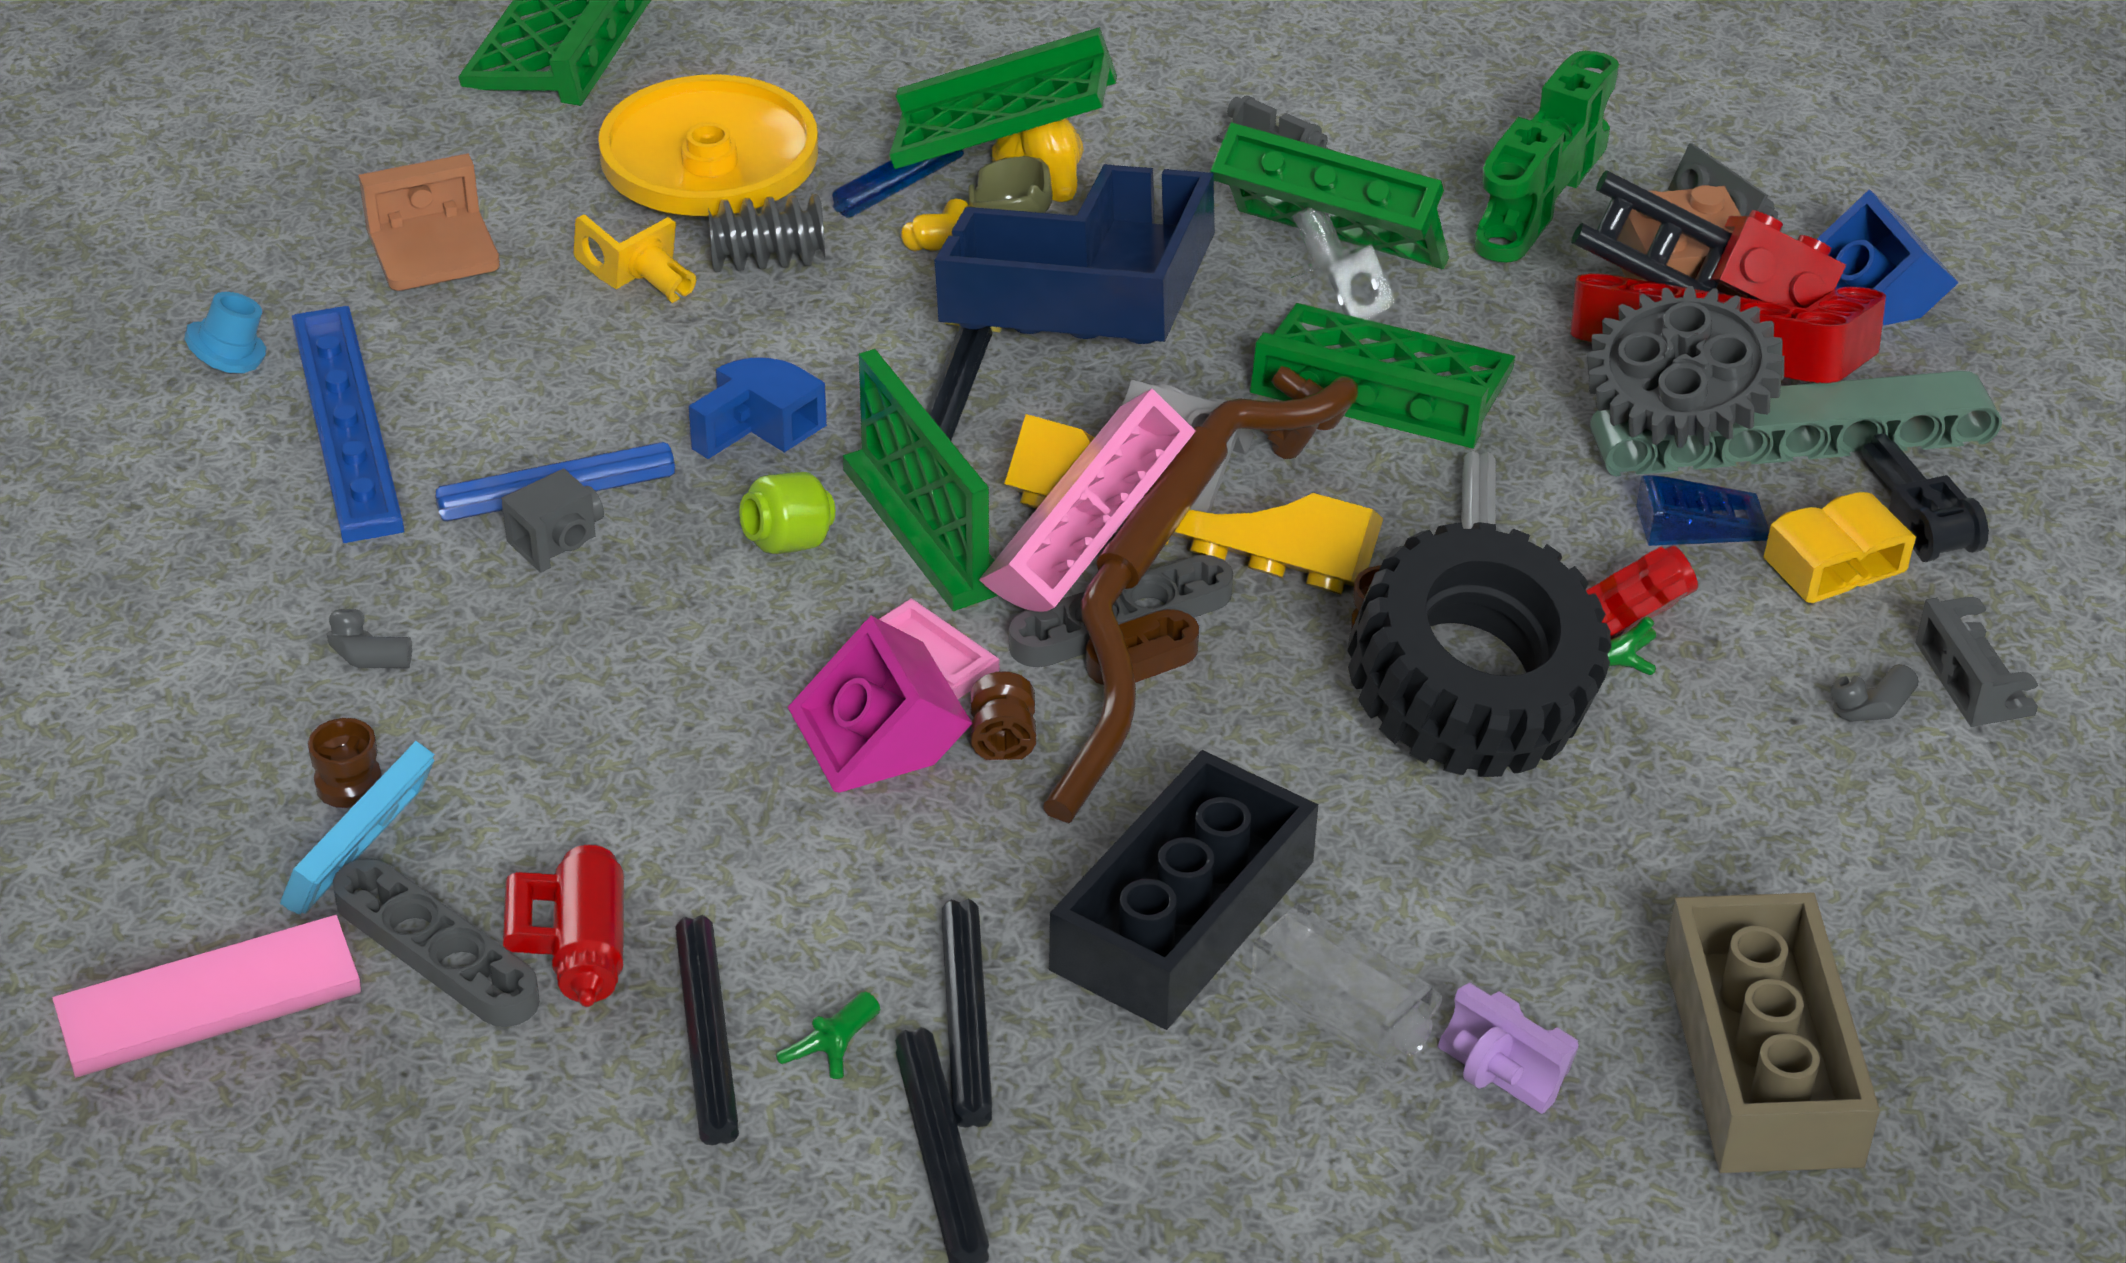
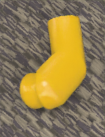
(932, 230)

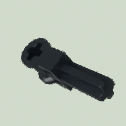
(1927, 507)

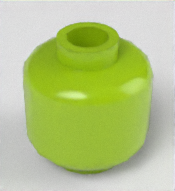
(787, 512)

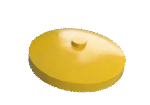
(707, 142)

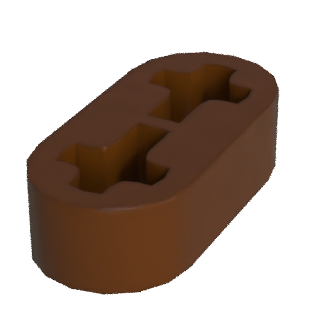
(1154, 644)

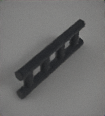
(1673, 222)

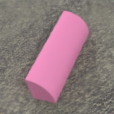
(1088, 504)
(206, 995)

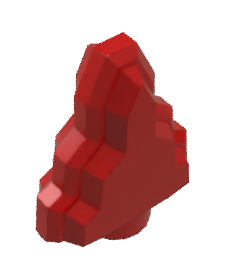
(1645, 588)

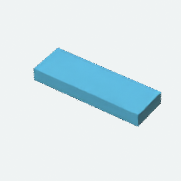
(358, 828)

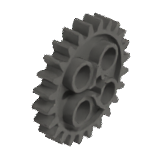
(1685, 366)

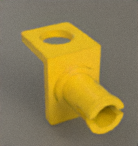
(640, 256)

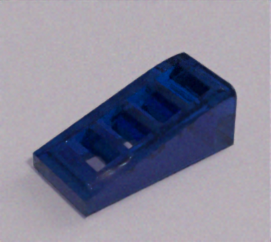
(1683, 513)

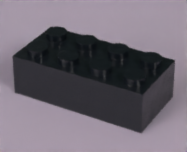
(1182, 889)

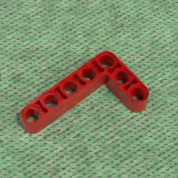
(1818, 341)

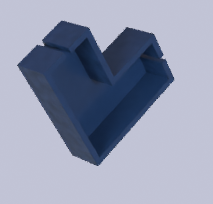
(1085, 272)

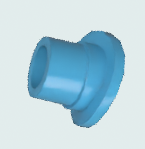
(228, 334)

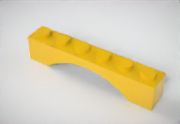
(1309, 535)

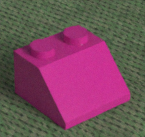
(878, 709)

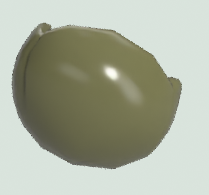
(1014, 185)

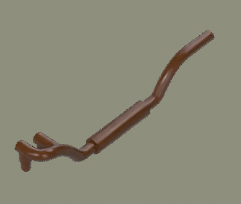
(1146, 532)

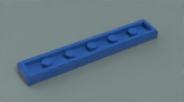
(347, 425)

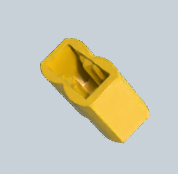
(1838, 546)

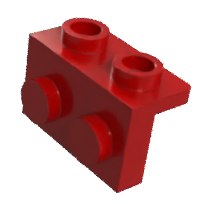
(1774, 265)

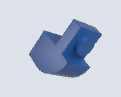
(761, 398)

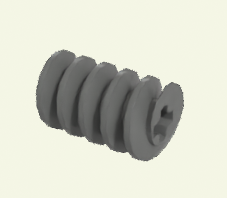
(766, 232)

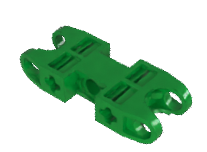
(1545, 155)

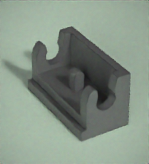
(1970, 665)

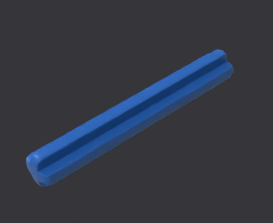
(597, 471)

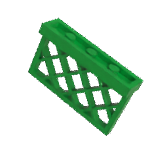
(575, 63)
(1002, 97)
(1363, 198)
(1390, 394)
(921, 486)

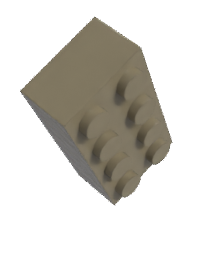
(1770, 1033)

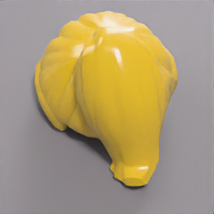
(1053, 143)

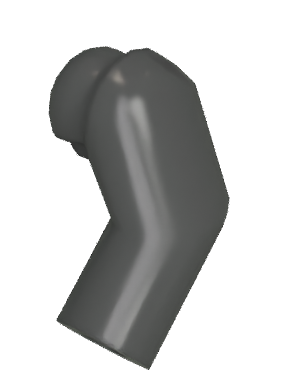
(363, 649)
(1883, 702)

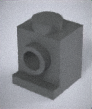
(550, 517)

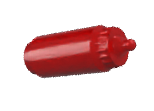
(586, 921)

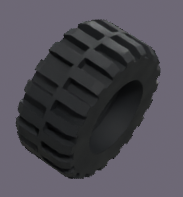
(1508, 591)

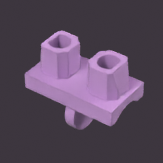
(1507, 1048)

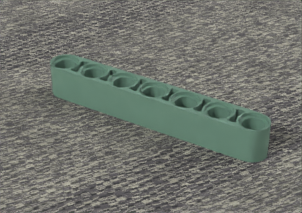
(1821, 423)

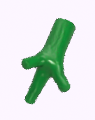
(1626, 645)
(834, 1033)

